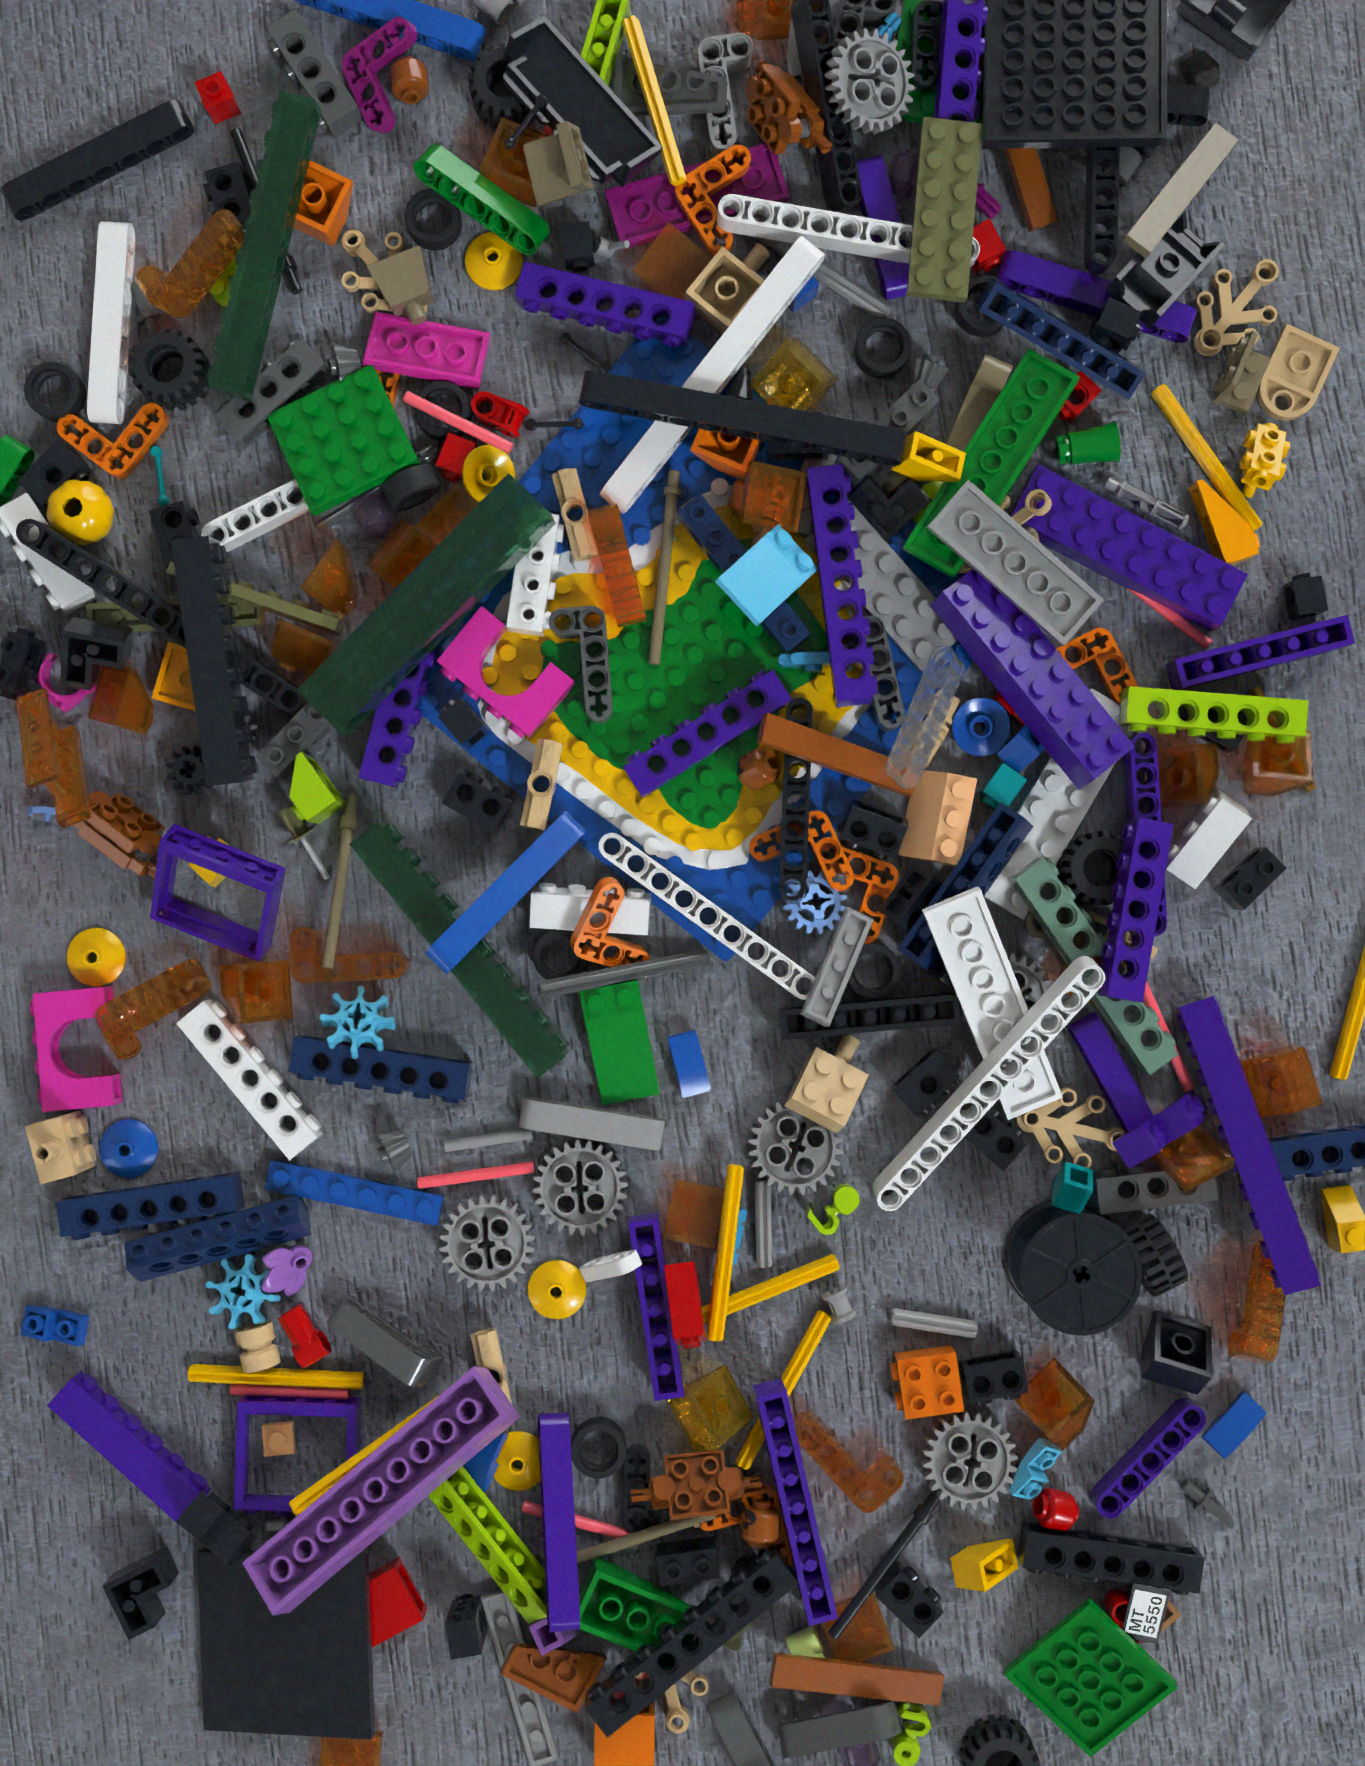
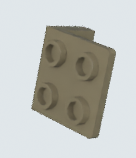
(558, 165)
(1242, 377)

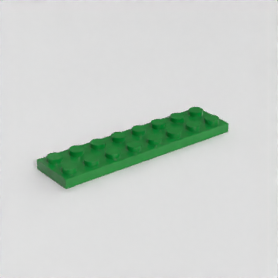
(999, 448)

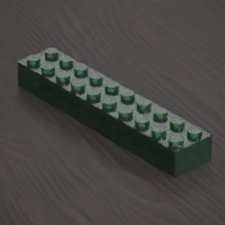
(427, 605)
(478, 972)

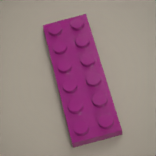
(647, 205)

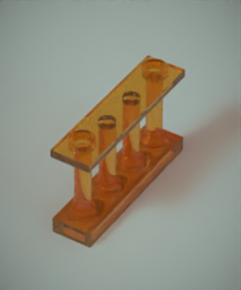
(53, 758)

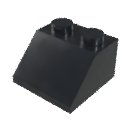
(1177, 1353)

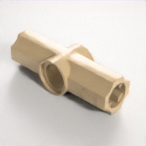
(569, 498)
(546, 766)
(489, 1355)

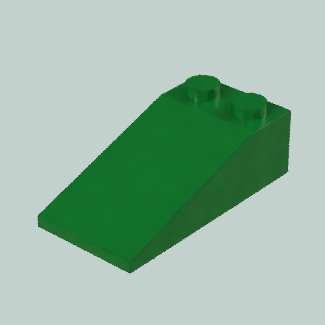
(619, 1042)
(626, 1607)

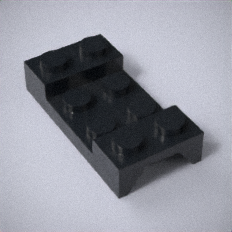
(1165, 274)

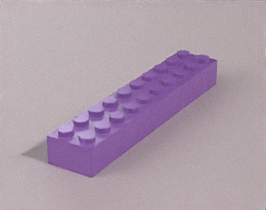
(380, 1490)

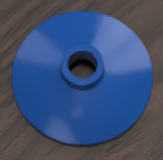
(995, 727)
(142, 1146)

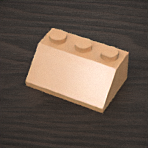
(938, 817)

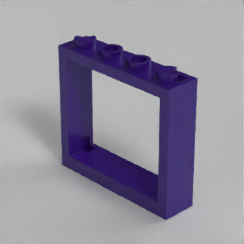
(229, 862)
(291, 1407)

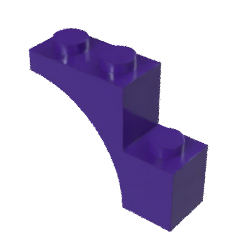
(1161, 1128)

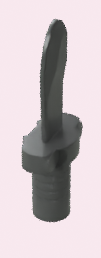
(148, 316)
(1204, 1500)

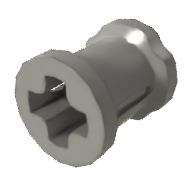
(839, 1304)

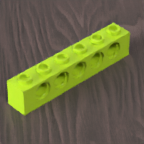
(605, 36)
(1290, 714)
(493, 1543)

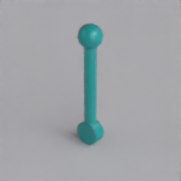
(157, 453)

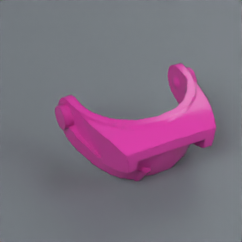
(63, 702)

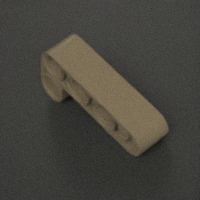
(980, 397)

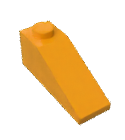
(1225, 530)

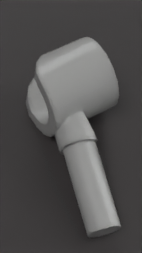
(607, 247)

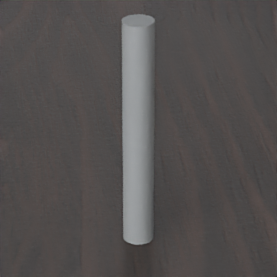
(487, 1139)

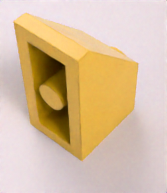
(930, 460)
(1343, 1219)
(984, 1564)

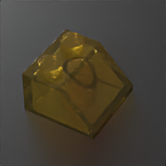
(793, 377)
(711, 1410)

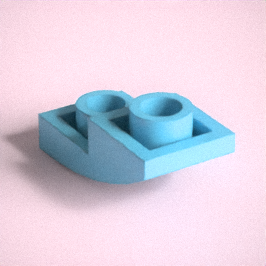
(1030, 1475)

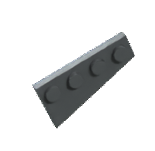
(681, 89)

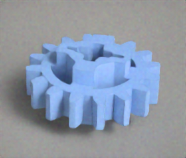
(816, 916)

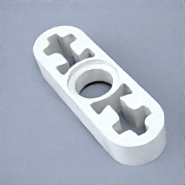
(610, 1265)

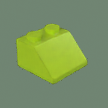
(312, 791)

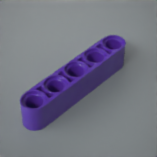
(879, 204)
(1109, 1071)
(1146, 1472)

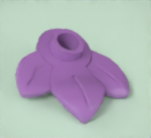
(286, 1269)

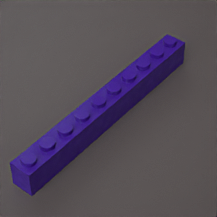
(1249, 1145)

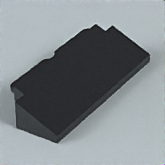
(549, 66)

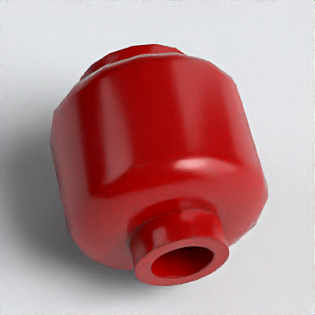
(1055, 1509)

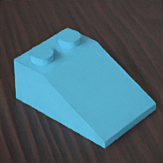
(767, 574)

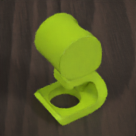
(844, 1201)
(906, 1744)

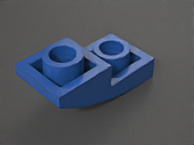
(688, 1063)
(55, 1324)
(1234, 1425)
(484, 1464)

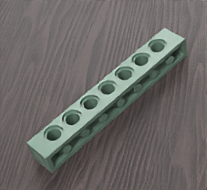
(1027, 884)

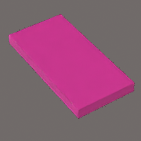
(427, 350)

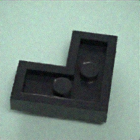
(887, 513)

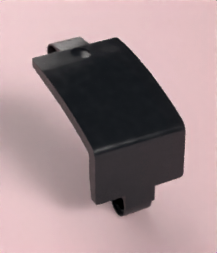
(1235, 23)

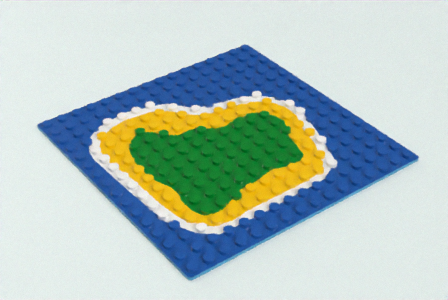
(705, 816)

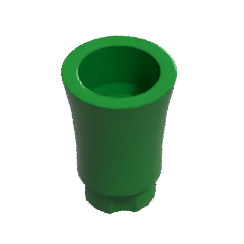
(1089, 445)

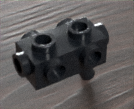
(20, 663)

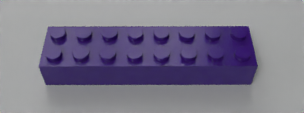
(1132, 551)
(1032, 678)

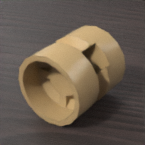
(257, 1346)

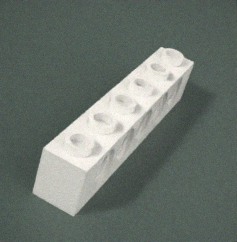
(271, 1119)

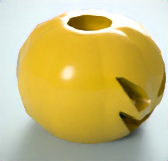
(94, 519)

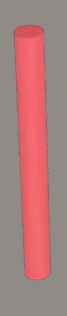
(458, 422)
(1178, 621)
(1177, 1062)
(476, 1175)
(286, 1391)
(581, 1522)

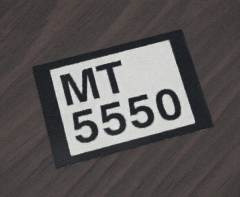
(1146, 1613)

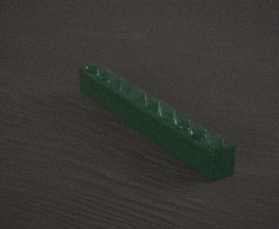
(264, 245)

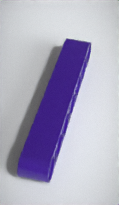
(1082, 292)
(1151, 792)
(558, 1522)

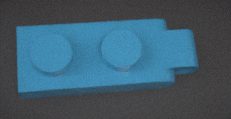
(810, 661)

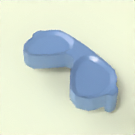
(452, 635)
(48, 810)

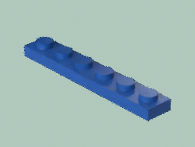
(354, 1192)

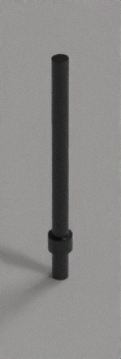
(251, 173)
(922, 1515)

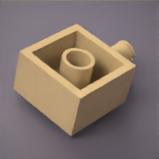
(726, 286)
(828, 1086)
(61, 1146)

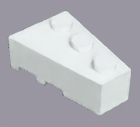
(1207, 838)

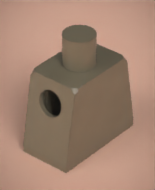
(404, 283)

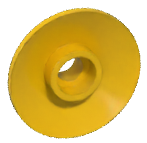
(493, 274)
(493, 462)
(109, 952)
(561, 1275)
(522, 1447)

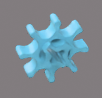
(348, 1016)
(231, 1292)

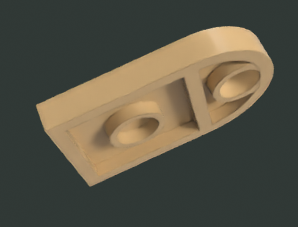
(1295, 372)

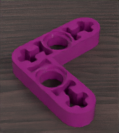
(370, 65)

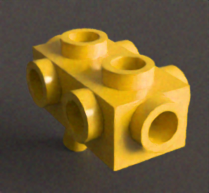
(1263, 458)

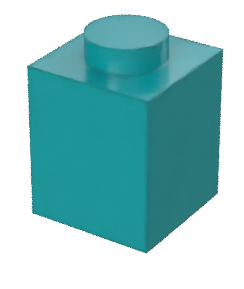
(1001, 786)
(1072, 1187)

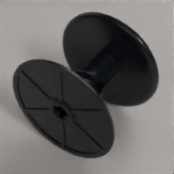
(1073, 1268)

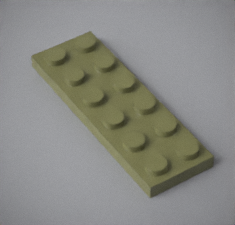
(944, 209)

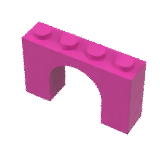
(465, 662)
(59, 1085)

